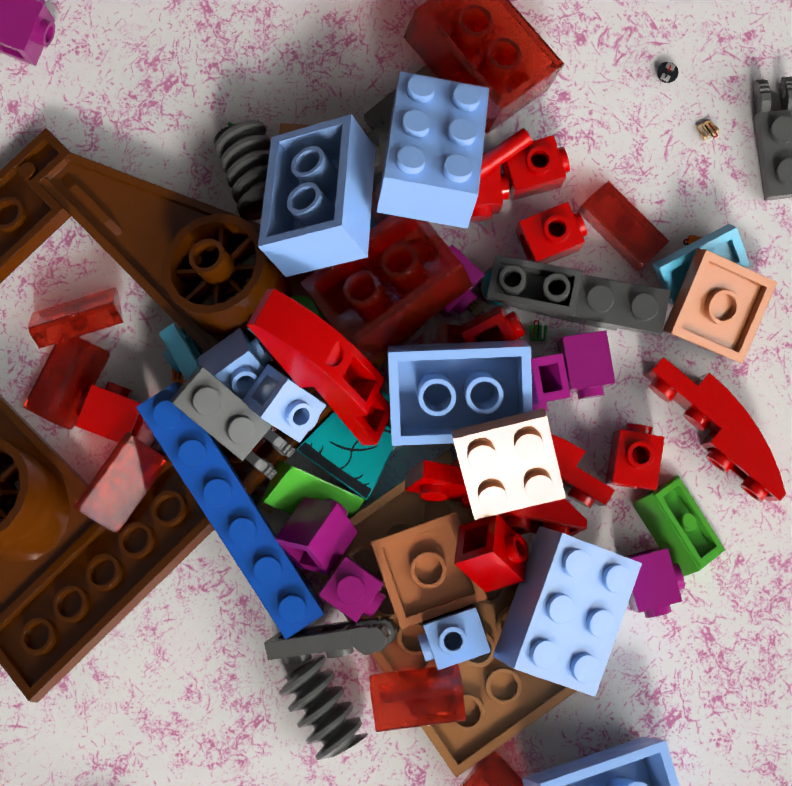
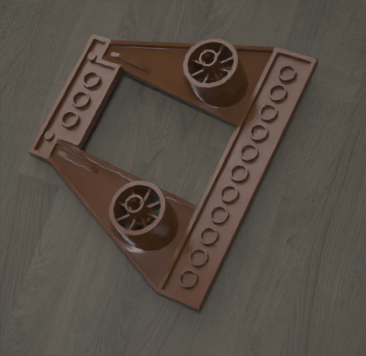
(60, 570)

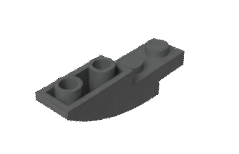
(577, 297)

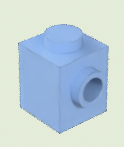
(236, 362)
(283, 403)
(454, 637)

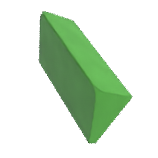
(293, 484)
(679, 526)

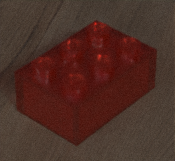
(485, 47)
(392, 290)

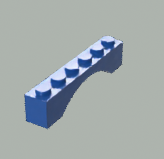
(233, 514)

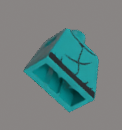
(345, 458)

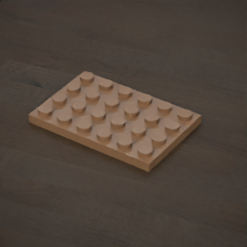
(496, 696)

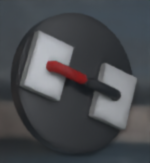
(667, 72)

